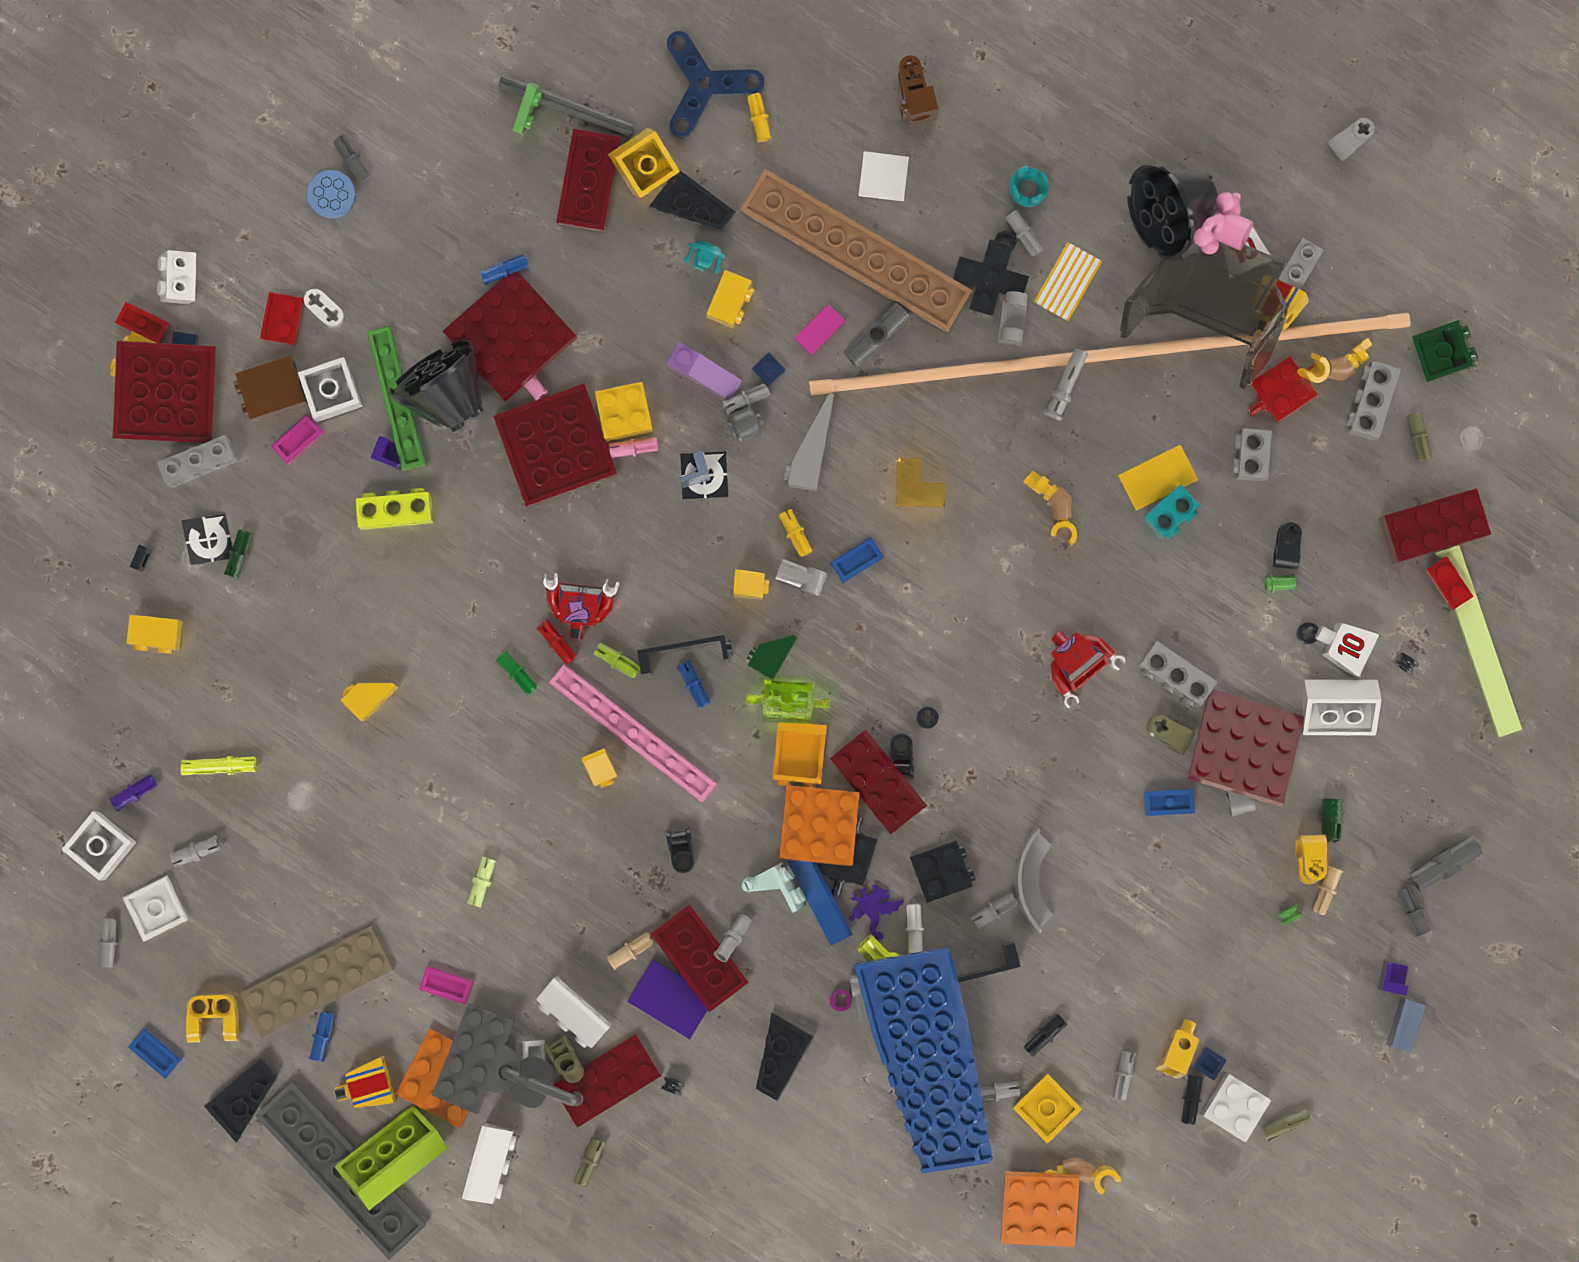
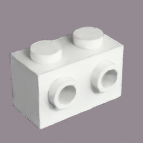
(177, 277)

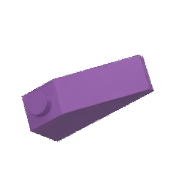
(703, 371)

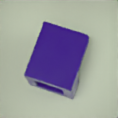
(386, 453)
(1393, 978)

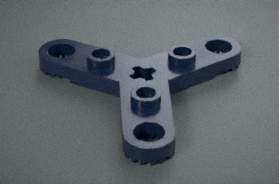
(721, 83)

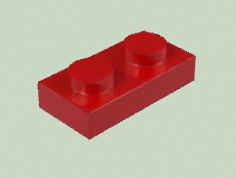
(142, 323)
(1449, 583)

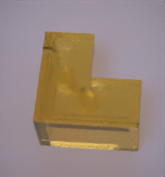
(912, 492)

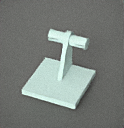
(777, 878)

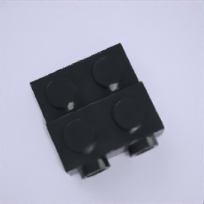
(942, 871)

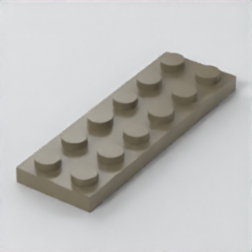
(316, 981)

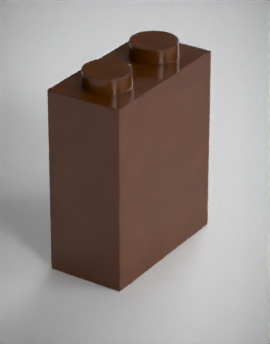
(270, 389)

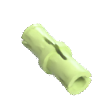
(481, 882)

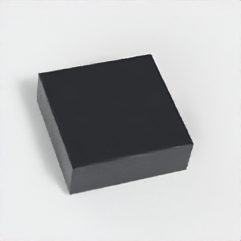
(140, 558)

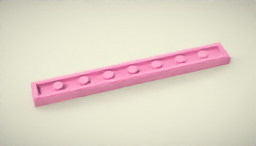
(632, 733)

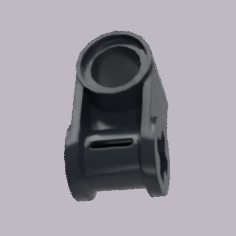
(1288, 552)
(904, 758)
(680, 847)

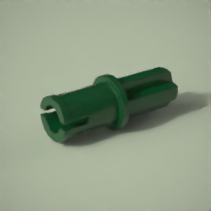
(238, 553)

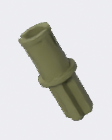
(1420, 436)
(1286, 1124)
(589, 1162)

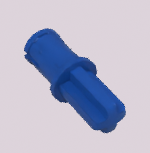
(503, 269)
(693, 684)
(322, 1036)

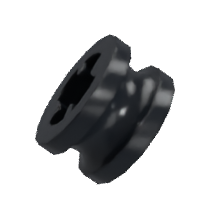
(1008, 234)
(1299, 635)
(1406, 663)
(933, 712)
(673, 1086)

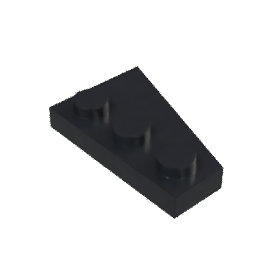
(692, 202)
(782, 1055)
(240, 1099)

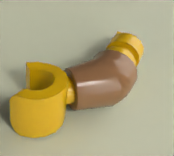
(1339, 368)
(1058, 500)
(1086, 1172)

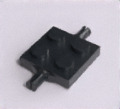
(862, 858)

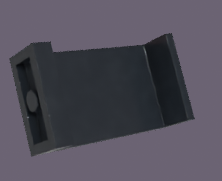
(644, 659)
(1012, 962)

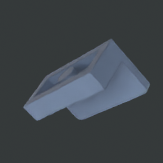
(697, 477)
(1406, 1025)

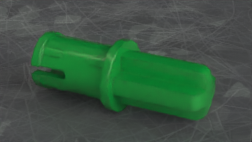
(516, 673)

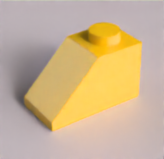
(750, 584)
(366, 698)
(600, 768)

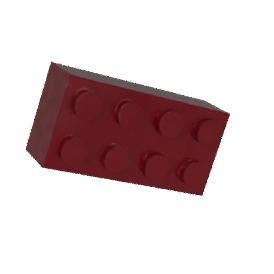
(1435, 526)

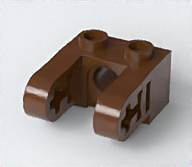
(918, 100)

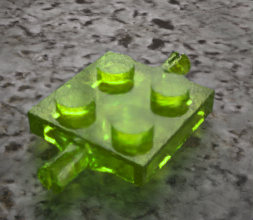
(787, 702)

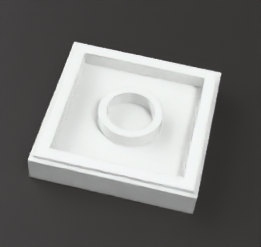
(155, 908)

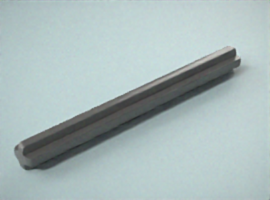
(570, 107)

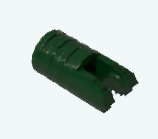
(1332, 819)

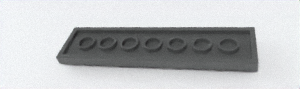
(319, 1148)

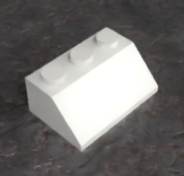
(1340, 707)
(573, 1013)
(489, 1163)

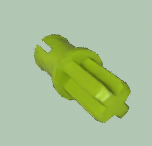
(617, 660)

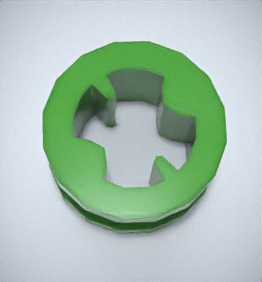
(1289, 914)

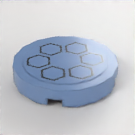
(331, 194)

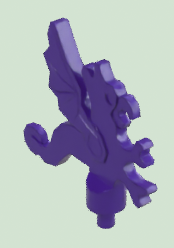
(869, 905)

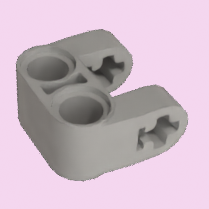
(1012, 318)

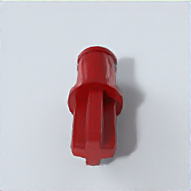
(556, 642)

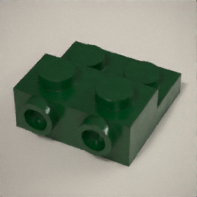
(1445, 350)

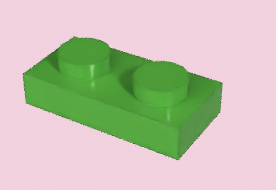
(525, 118)

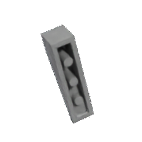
(808, 459)

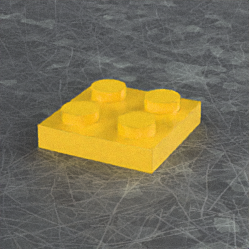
(1047, 1108)

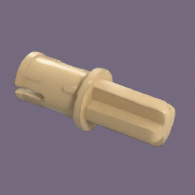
(1327, 890)
(630, 950)

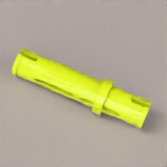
(225, 765)

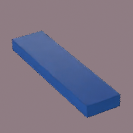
(821, 900)

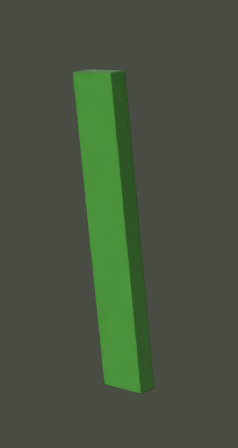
(400, 418)

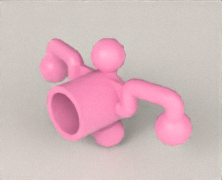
(1224, 226)

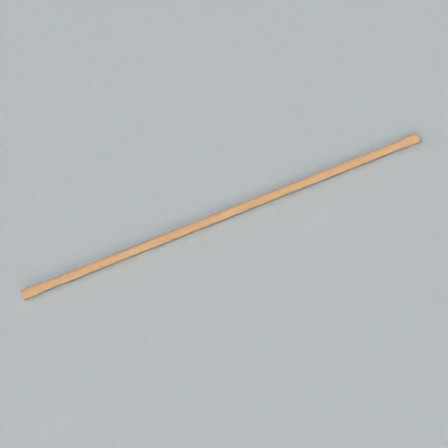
(829, 386)

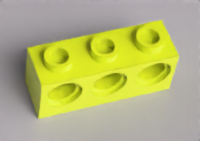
(404, 517)

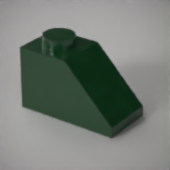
(770, 656)

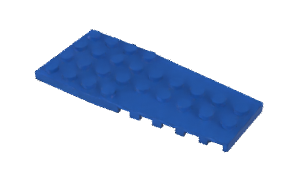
(929, 1055)

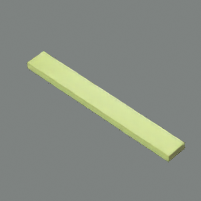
(1483, 653)

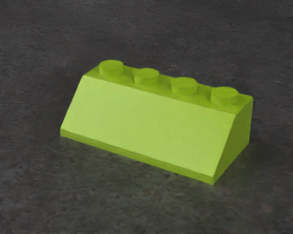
(391, 1157)

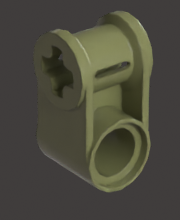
(1174, 734)
(562, 1056)

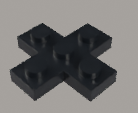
(990, 277)

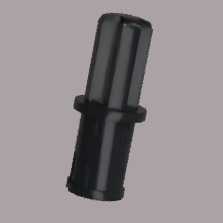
(1045, 1035)
(1191, 1099)

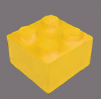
(644, 163)
(624, 412)

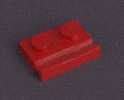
(282, 318)

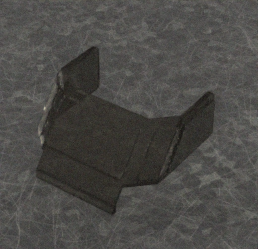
(1221, 291)

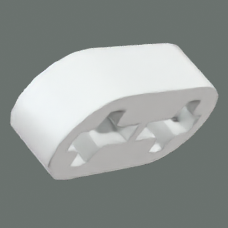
(320, 312)

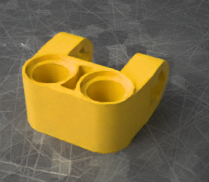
(1311, 853)
(212, 1010)

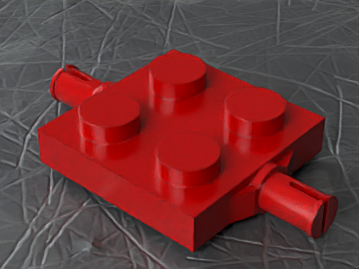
(1282, 390)

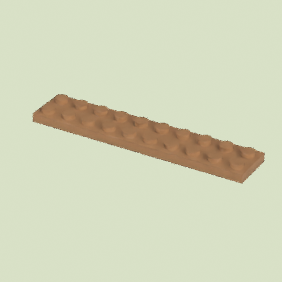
(856, 250)

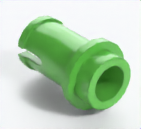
(1276, 583)

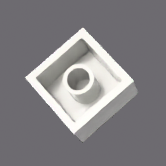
(330, 389)
(99, 845)
(1235, 1107)

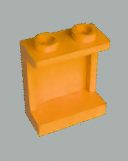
(799, 754)

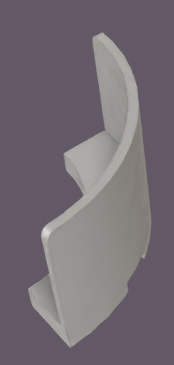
(1027, 880)

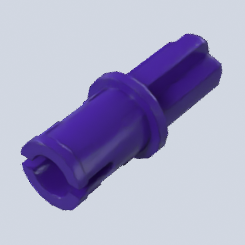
(133, 792)

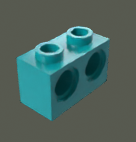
(1168, 509)

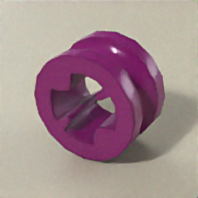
(848, 1000)

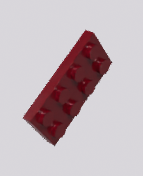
(588, 180)
(878, 781)
(691, 951)
(610, 1079)

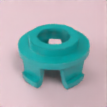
(1028, 173)
(704, 255)

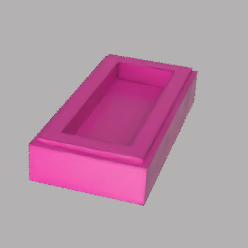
(819, 329)
(297, 439)
(446, 985)

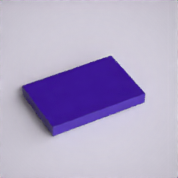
(668, 999)

